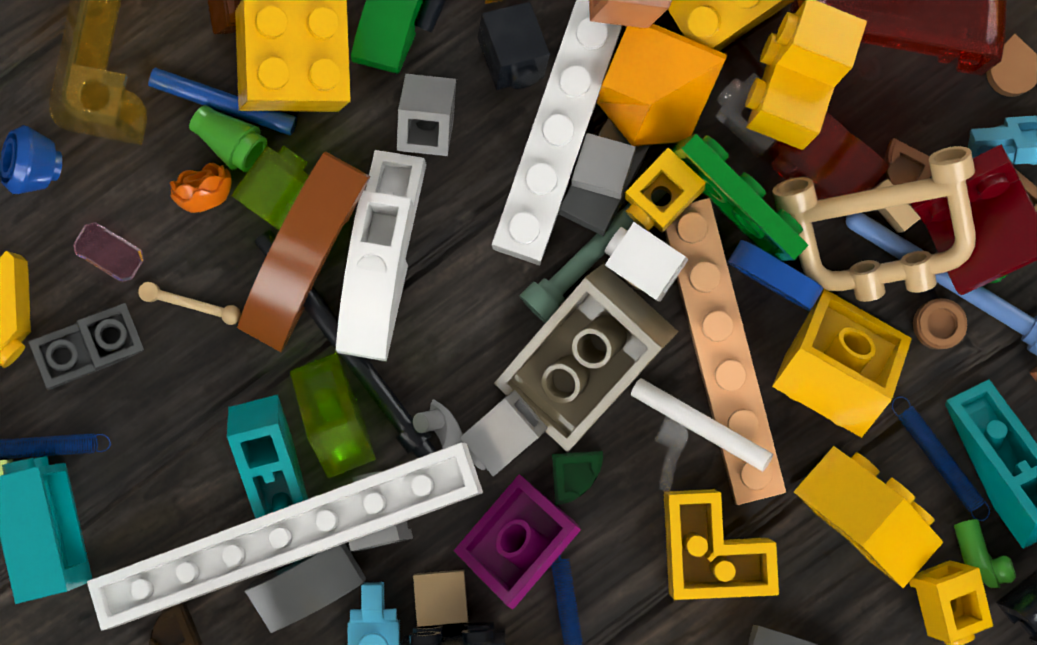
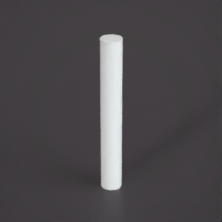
(702, 424)

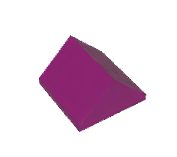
(517, 541)

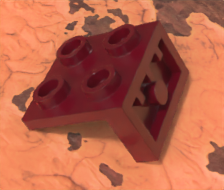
(1002, 222)

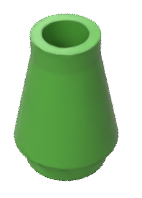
(230, 139)

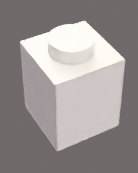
(644, 260)

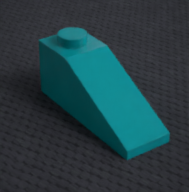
(265, 455)
(1001, 455)

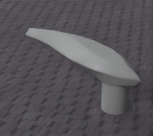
(441, 421)

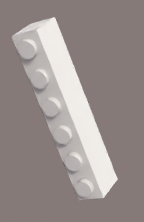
(556, 136)

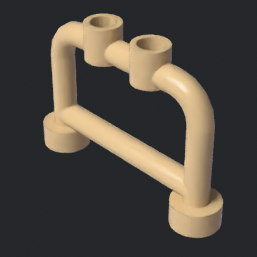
(949, 173)

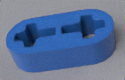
(775, 275)

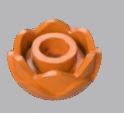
(201, 189)

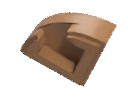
(906, 163)

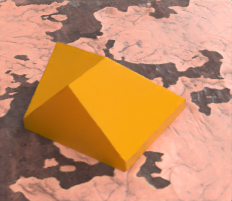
(658, 85)

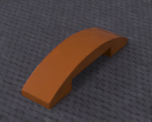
(301, 250)

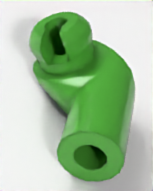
(975, 554)

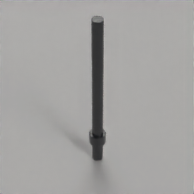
(363, 369)

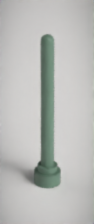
(547, 295)

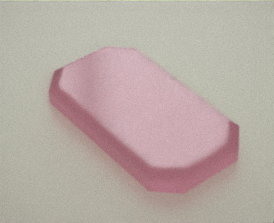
(108, 252)

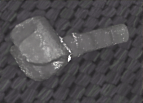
(675, 437)

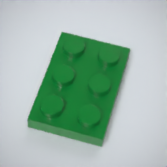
(741, 199)

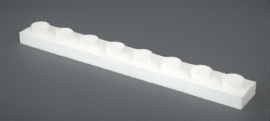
(285, 536)

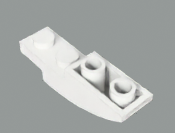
(378, 255)

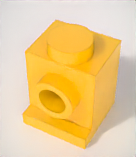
(665, 174)
(952, 602)

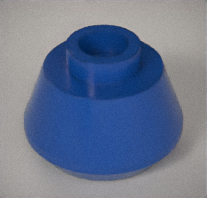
(28, 161)

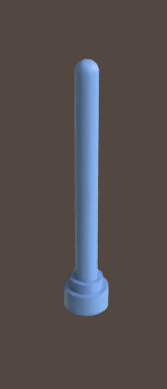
(979, 297)

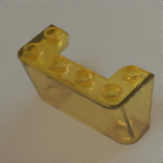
(78, 94)

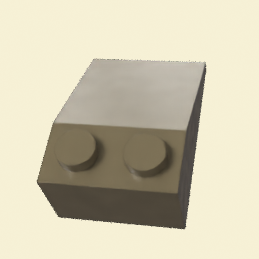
(586, 355)

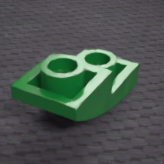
(385, 33)

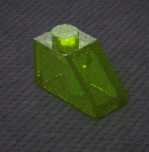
(332, 416)

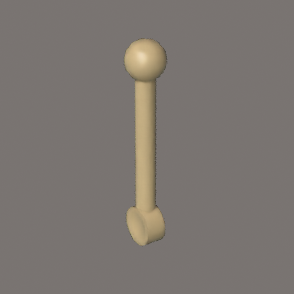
(151, 292)

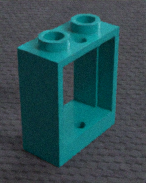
(40, 530)

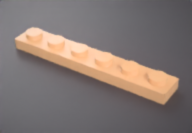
(723, 348)

